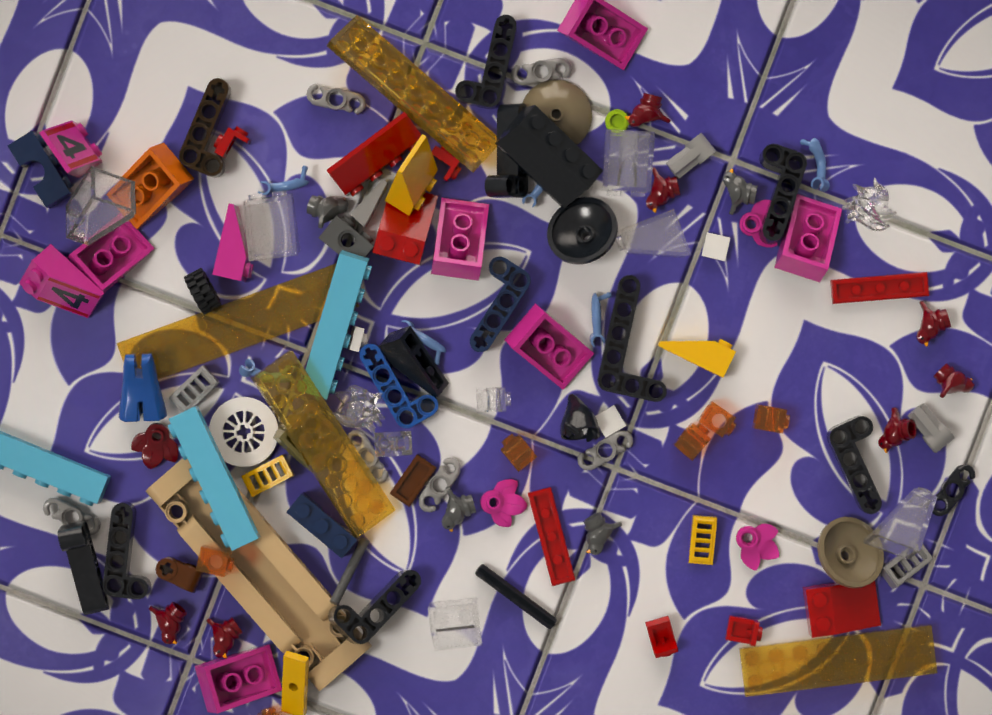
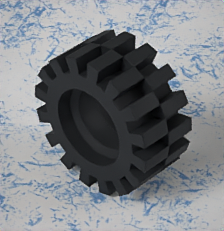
(202, 291)

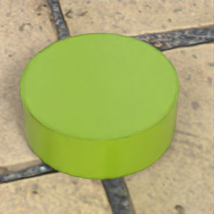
(616, 120)

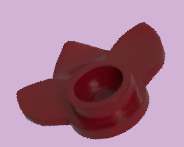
(155, 449)

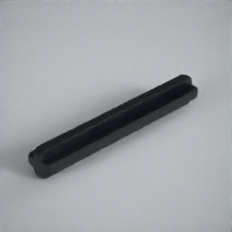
(516, 596)

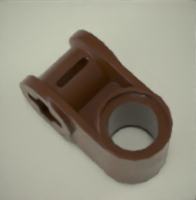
(183, 574)

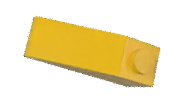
(706, 354)

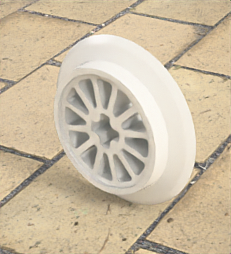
(258, 409)

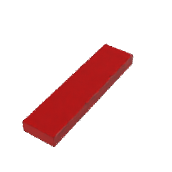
(879, 288)
(551, 536)

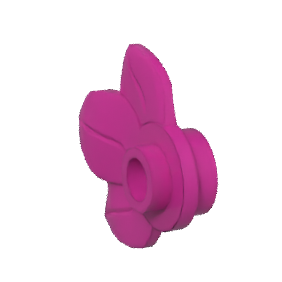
(757, 215)
(506, 502)
(759, 547)

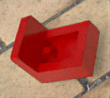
(224, 143)
(446, 157)
(743, 630)
(661, 637)

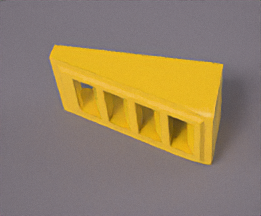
(285, 467)
(698, 519)

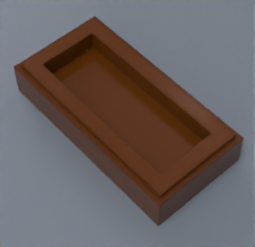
(413, 480)

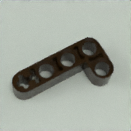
(210, 126)

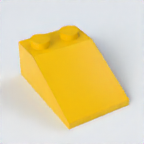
(413, 178)

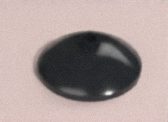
(580, 219)

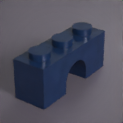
(54, 186)
(321, 525)

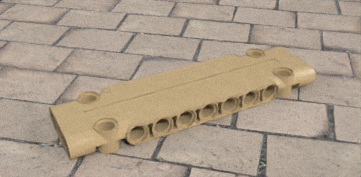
(264, 579)

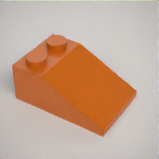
(158, 180)

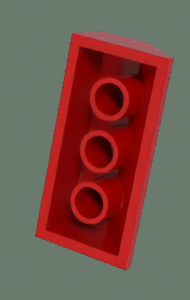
(374, 155)

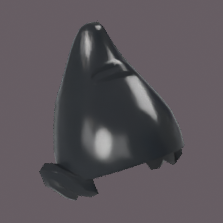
(578, 421)

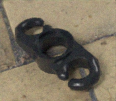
(962, 484)

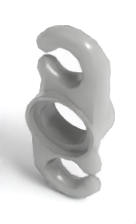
(531, 78)
(345, 105)
(366, 445)
(616, 448)
(429, 490)
(64, 507)

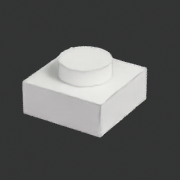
(358, 339)

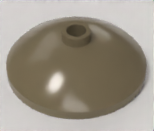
(569, 100)
(861, 561)

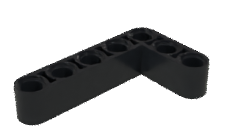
(621, 346)

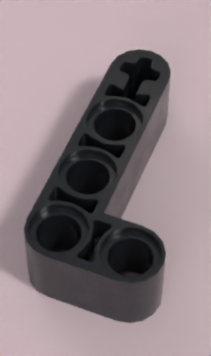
(493, 61)
(510, 178)
(778, 196)
(858, 466)
(78, 544)
(125, 550)
(379, 603)

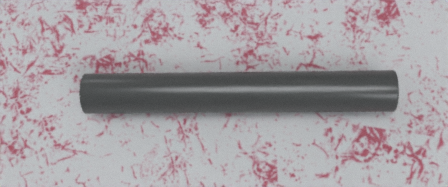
(349, 571)

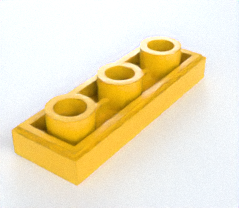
(294, 683)

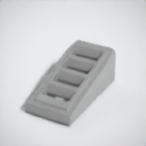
(366, 209)
(212, 380)
(889, 576)

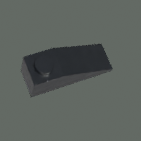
(412, 359)

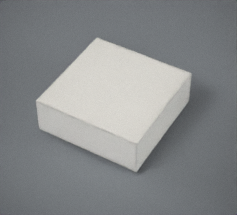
(715, 246)
(610, 421)

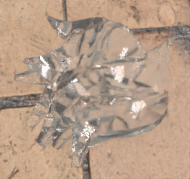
(870, 207)
(359, 408)

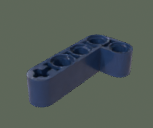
(496, 308)

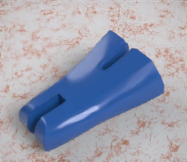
(141, 391)

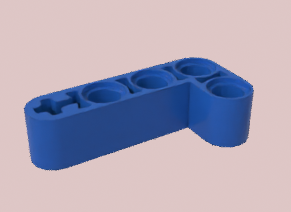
(393, 383)

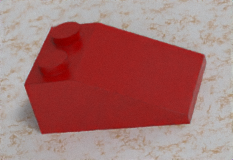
(403, 235)
(840, 609)

